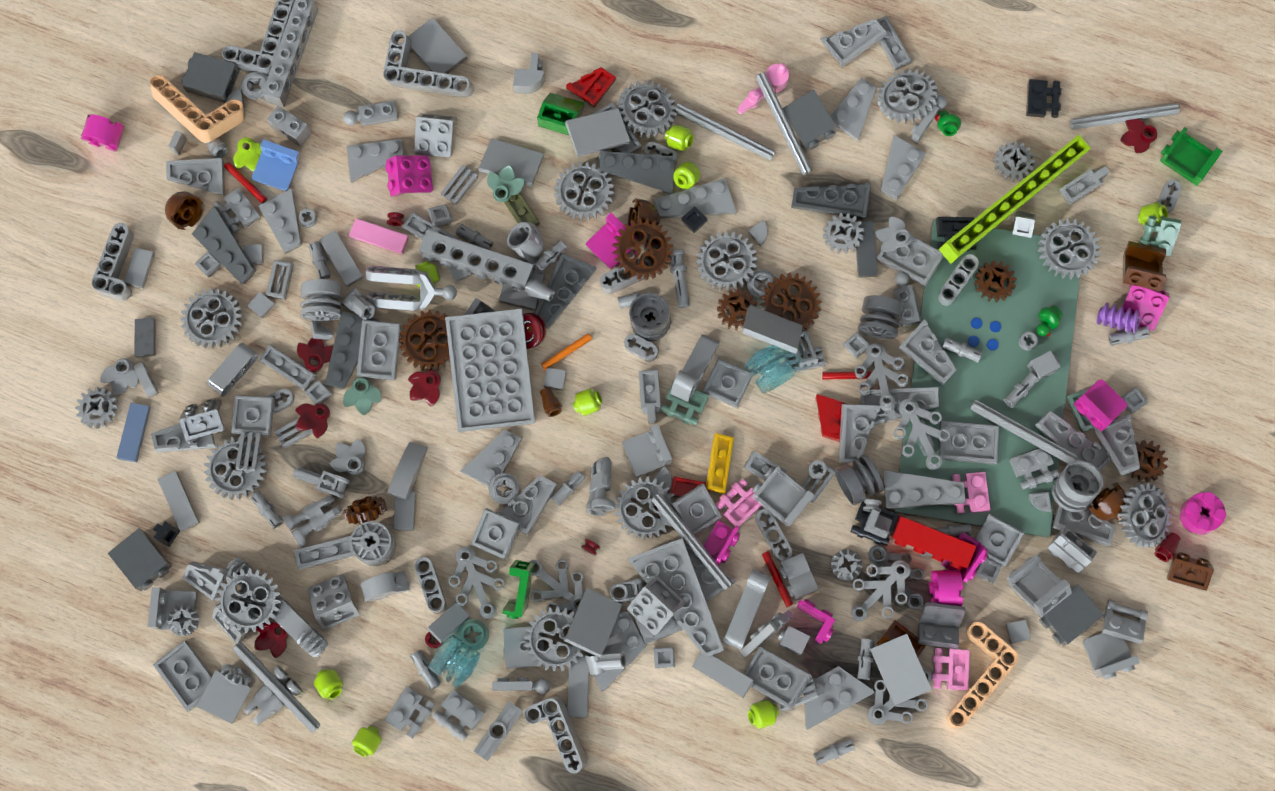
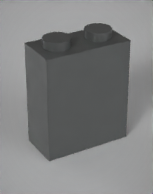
(210, 77)
(810, 120)
(140, 560)
(1071, 616)

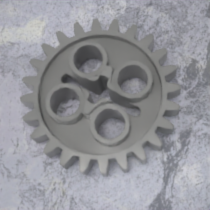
(905, 91)
(646, 108)
(567, 186)
(1062, 233)
(732, 276)
(203, 304)
(222, 458)
(1145, 515)
(635, 522)
(253, 583)
(550, 657)

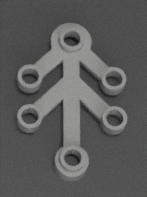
(880, 373)
(920, 430)
(475, 578)
(882, 588)
(560, 589)
(878, 706)

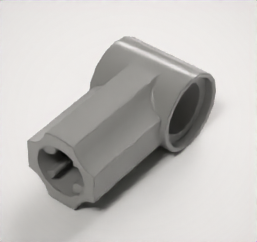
(357, 303)
(608, 661)

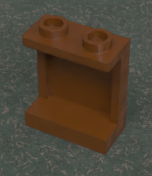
(1144, 266)

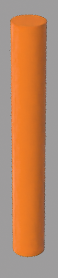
(566, 351)

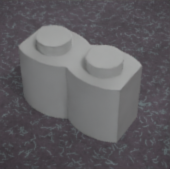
(799, 576)

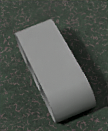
(962, 272)
(232, 369)
(424, 578)

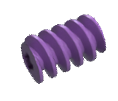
(1118, 318)

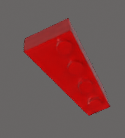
(933, 541)

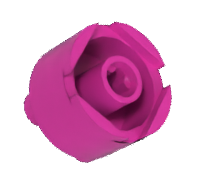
(102, 131)
(1212, 508)
(946, 587)

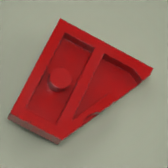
(592, 86)
(829, 416)

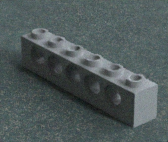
(290, 52)
(470, 252)

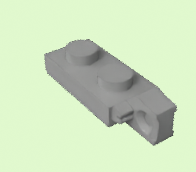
(1083, 185)
(649, 394)

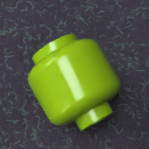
(679, 137)
(686, 175)
(1154, 209)
(430, 269)
(587, 402)
(328, 683)
(762, 714)
(366, 741)

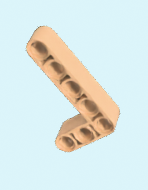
(202, 126)
(985, 678)

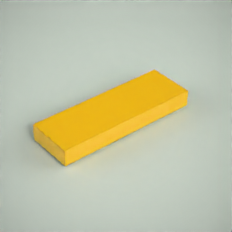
(719, 463)

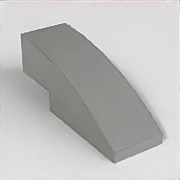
(407, 471)

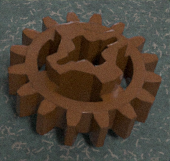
(995, 273)
(731, 305)
(1149, 468)
(365, 510)

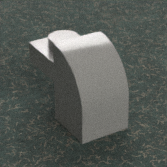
(530, 80)
(384, 585)

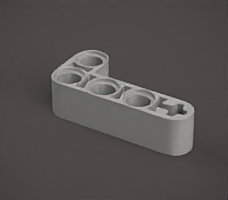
(121, 238)
(623, 283)
(694, 369)
(746, 609)
(560, 735)

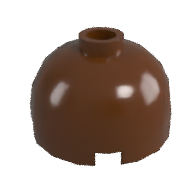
(183, 209)
(643, 209)
(1108, 502)

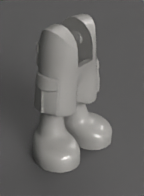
(600, 482)
(317, 516)
(268, 701)

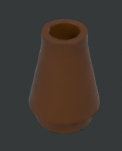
(551, 404)

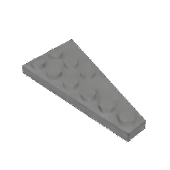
(676, 570)

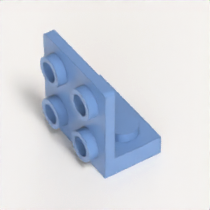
(276, 165)

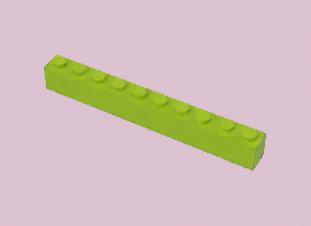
(1014, 199)

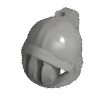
(527, 243)

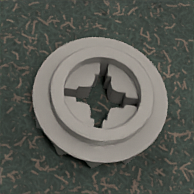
(254, 78)
(760, 276)
(509, 481)
(838, 561)
(189, 626)
(235, 675)

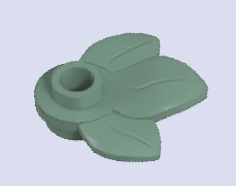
(505, 181)
(362, 398)

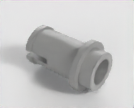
(626, 301)

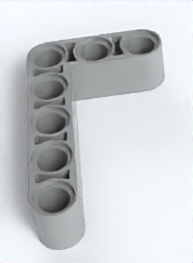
(270, 40)
(420, 76)

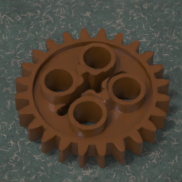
(657, 256)
(805, 294)
(417, 329)

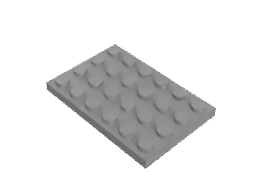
(490, 370)

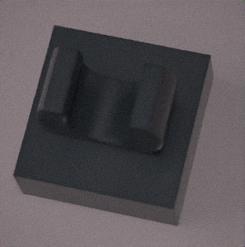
(694, 219)
(166, 533)

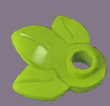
(247, 157)

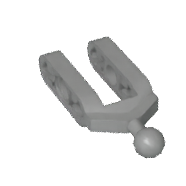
(405, 276)

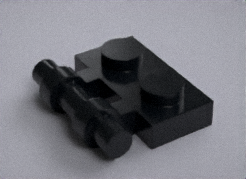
(1037, 98)
(950, 226)
(862, 516)

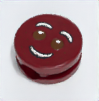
(534, 329)

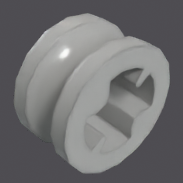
(303, 213)
(1022, 343)
(819, 475)
(872, 504)

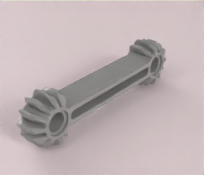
(287, 617)

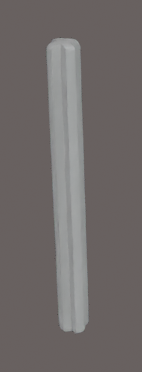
(1122, 116)
(783, 123)
(725, 131)
(1023, 432)
(692, 541)
(276, 687)

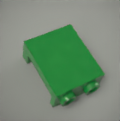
(1189, 157)
(525, 571)

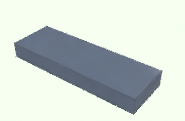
(133, 432)

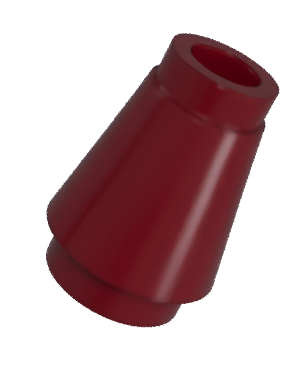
(1167, 548)

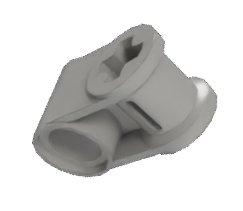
(629, 588)

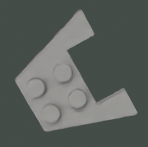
(622, 638)

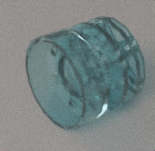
(768, 365)
(452, 659)

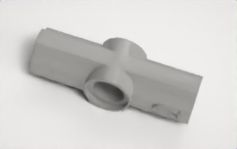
(490, 742)

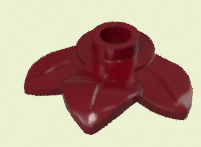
(1136, 136)
(314, 351)
(423, 389)
(311, 420)
(271, 640)

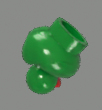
(948, 123)
(1049, 320)

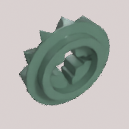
(479, 627)

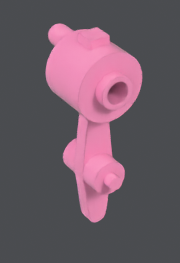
(778, 77)

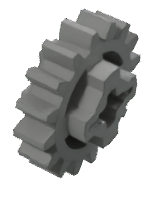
(1007, 165)
(836, 237)
(104, 400)

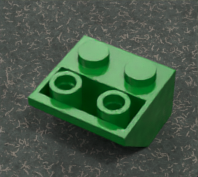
(557, 110)

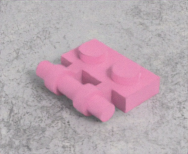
(976, 492)
(743, 508)
(957, 669)

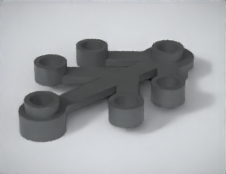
(883, 561)

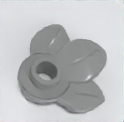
(890, 235)
(120, 379)
(347, 456)

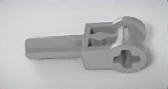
(326, 483)

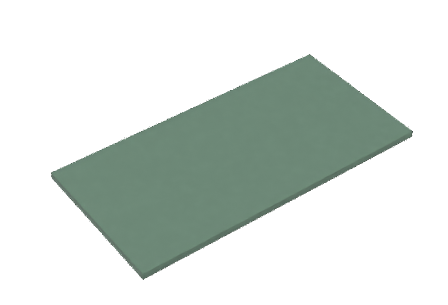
(996, 373)

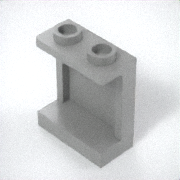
(781, 495)
(1038, 585)

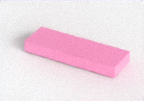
(378, 236)

